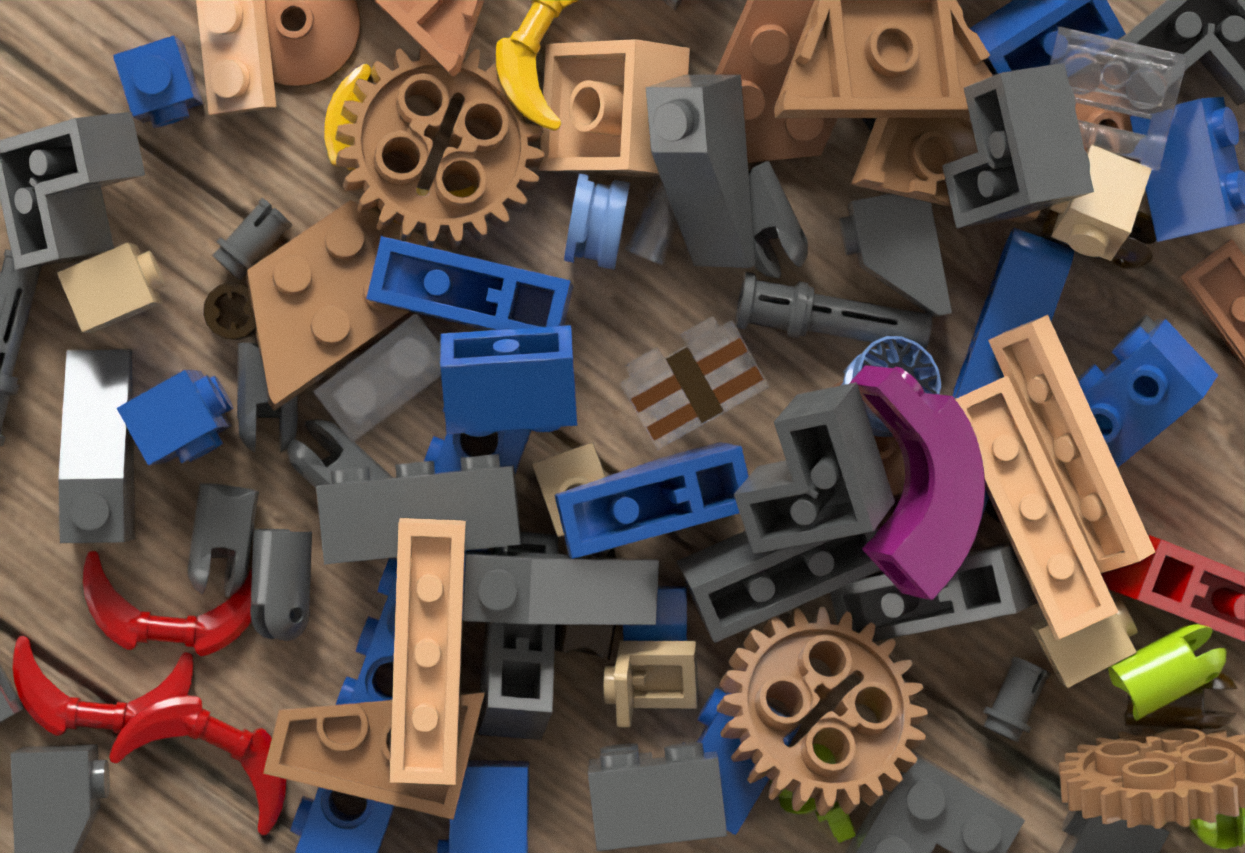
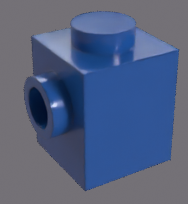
(158, 81)

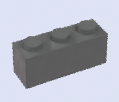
(363, 514)
(744, 588)

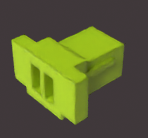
(839, 823)

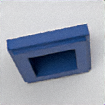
(670, 618)

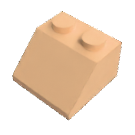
(603, 104)

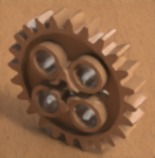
(387, 125)
(864, 752)
(1156, 777)

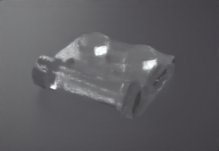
(1126, 81)

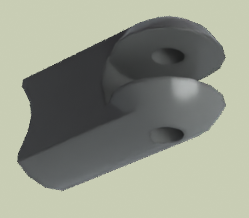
(773, 219)
(253, 400)
(343, 454)
(222, 530)
(281, 583)

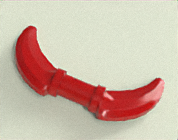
(130, 626)
(60, 712)
(186, 717)

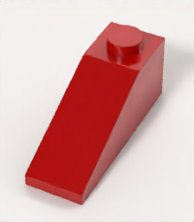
(1185, 587)

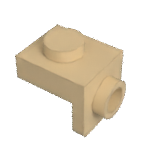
(652, 677)

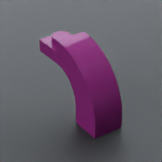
(942, 483)

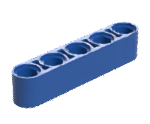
(1021, 291)

